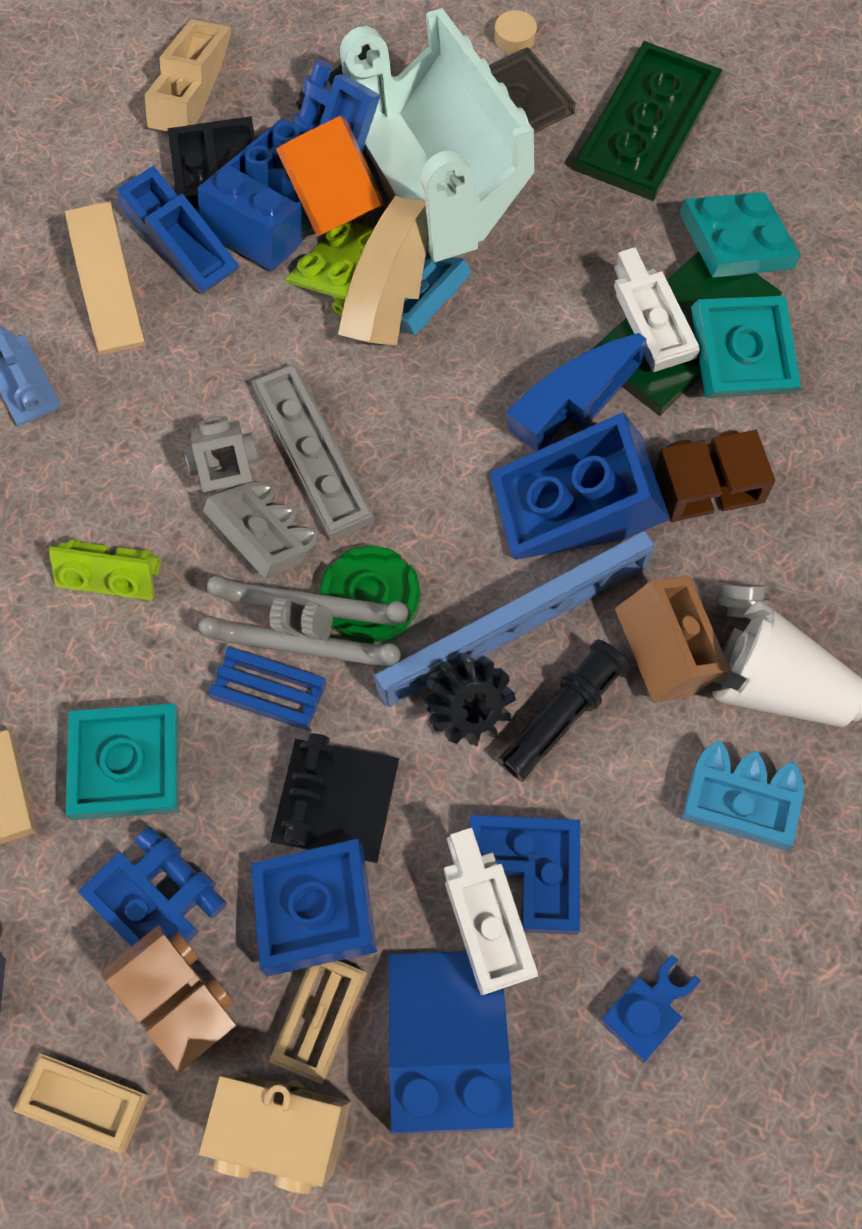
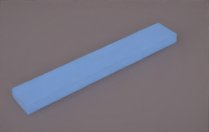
(516, 618)

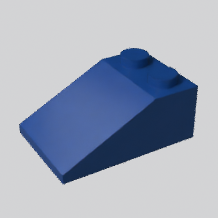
(580, 491)
(446, 1047)

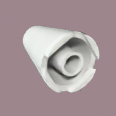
(787, 673)

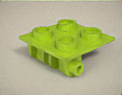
(332, 263)

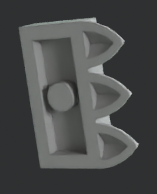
(259, 529)

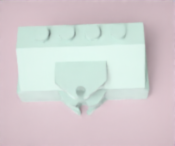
(444, 133)

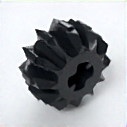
(473, 716)

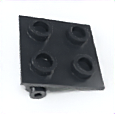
(334, 797)

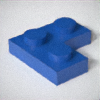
(547, 859)

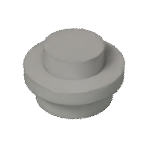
(740, 597)

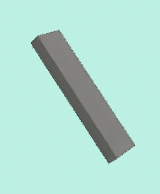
(313, 452)

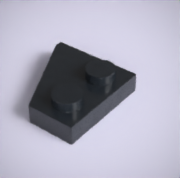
(204, 149)

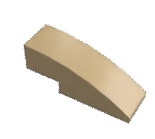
(186, 75)
(387, 274)
(105, 278)

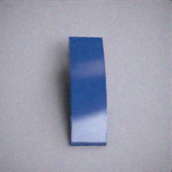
(175, 230)
(575, 390)

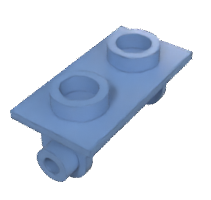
(23, 380)

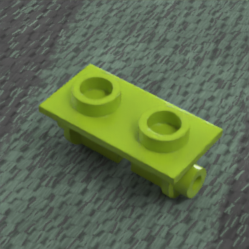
(92, 569)

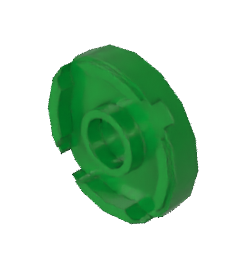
(381, 566)

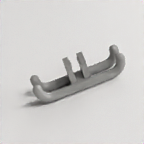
(303, 622)

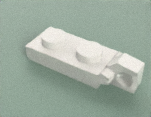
(653, 312)
(487, 916)

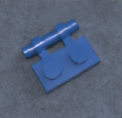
(344, 98)
(136, 906)

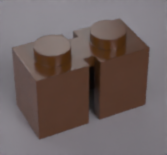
(727, 468)

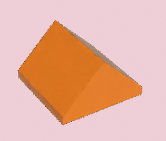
(330, 175)

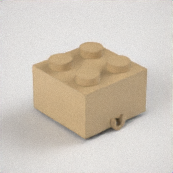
(269, 1130)

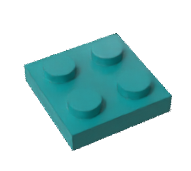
(739, 234)
(745, 346)
(123, 762)

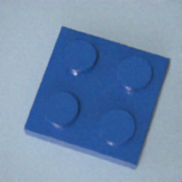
(312, 908)

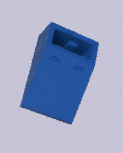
(254, 201)

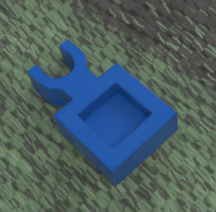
(644, 1013)

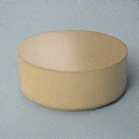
(515, 31)

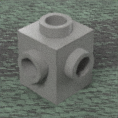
(225, 470)

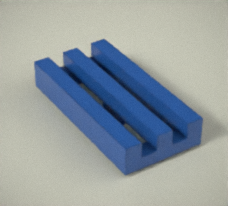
(267, 667)

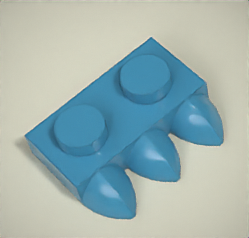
(438, 285)
(743, 800)

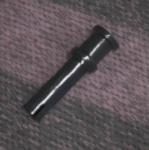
(578, 693)

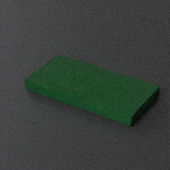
(647, 120)
(689, 283)

